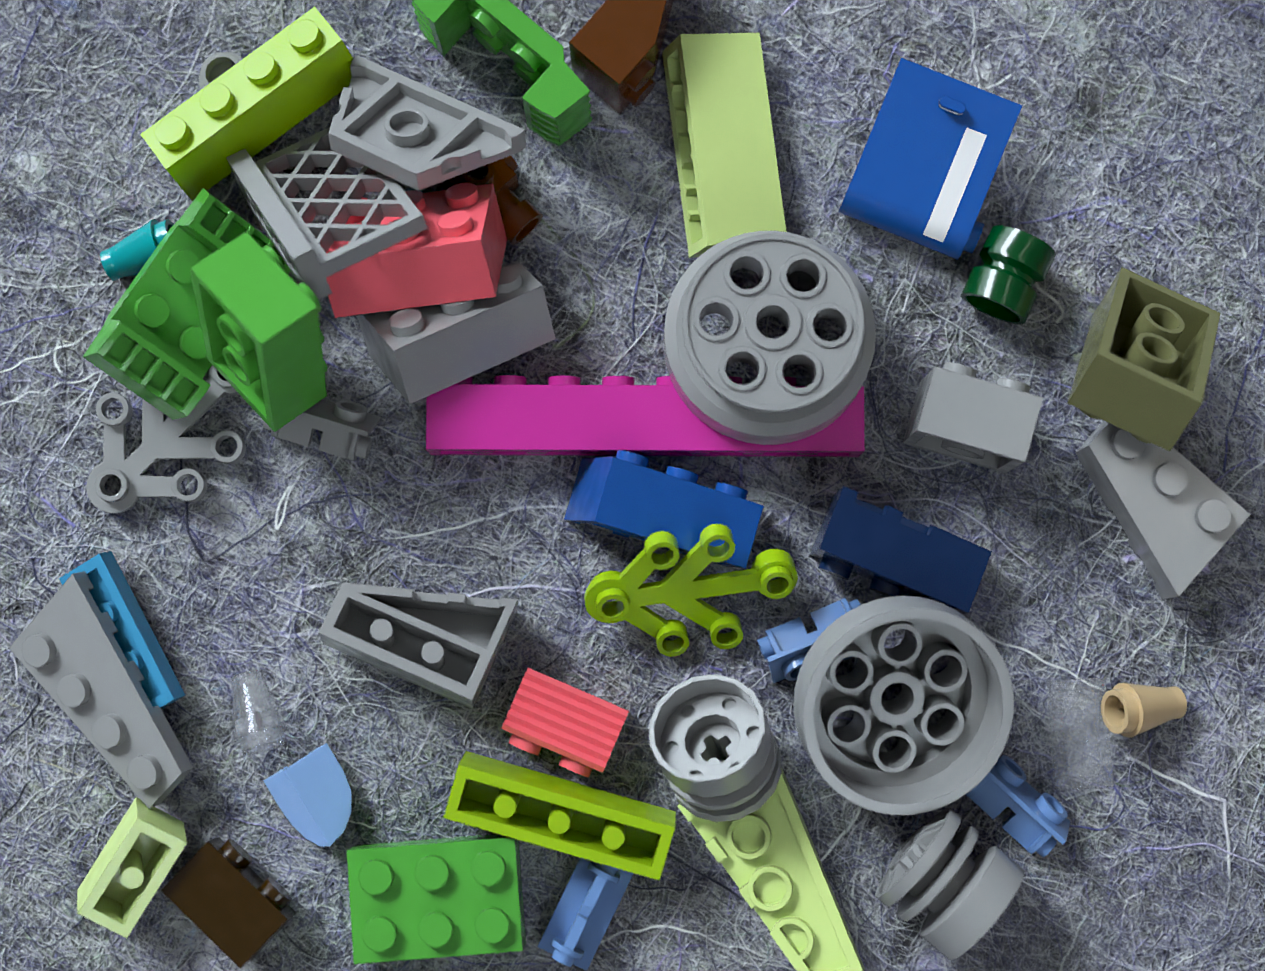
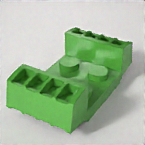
(557, 98)
(155, 328)

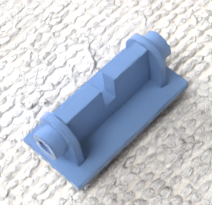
(789, 643)
(1034, 816)
(584, 913)

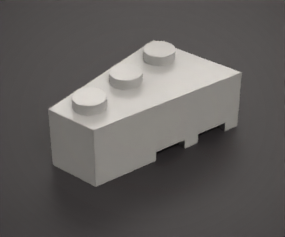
(449, 342)
(1163, 504)
(421, 636)

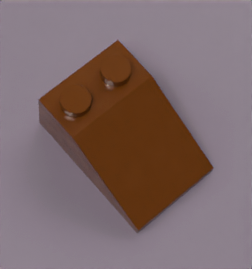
(621, 49)

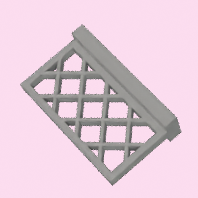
(290, 219)

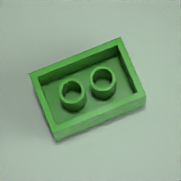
(261, 330)
(436, 898)

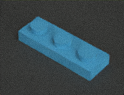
(134, 633)

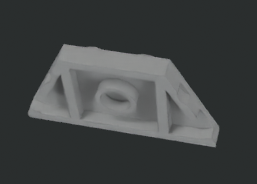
(414, 129)

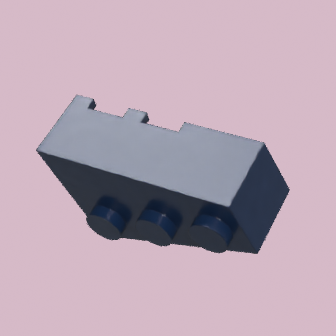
(898, 553)

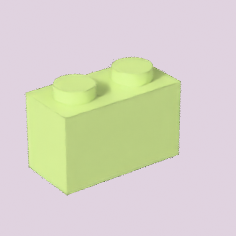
(131, 868)

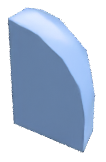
(314, 796)

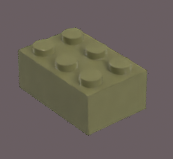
(1145, 360)

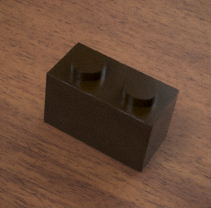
(230, 900)

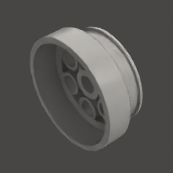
(769, 407)
(929, 762)

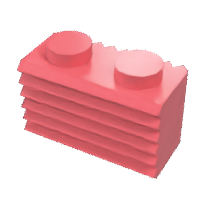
(563, 721)

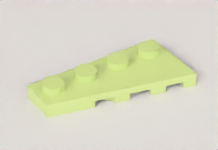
(783, 881)

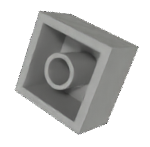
(973, 418)

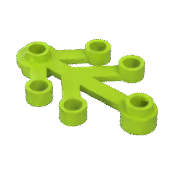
(684, 588)

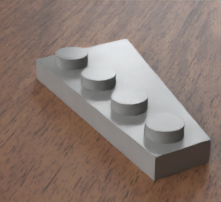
(85, 672)

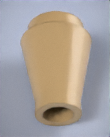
(1138, 708)

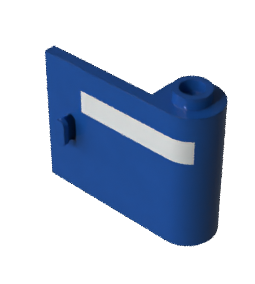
(927, 166)

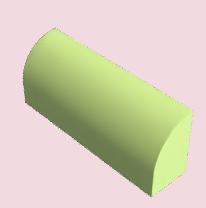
(722, 137)

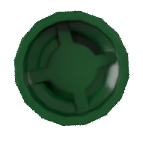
(1010, 268)

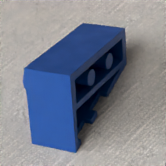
(639, 501)

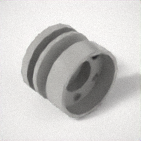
(709, 722)
(958, 891)

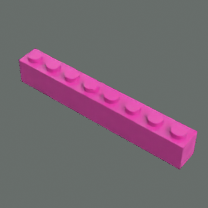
(601, 419)

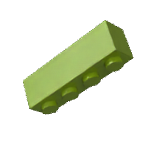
(252, 103)
(561, 815)

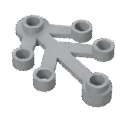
(159, 441)

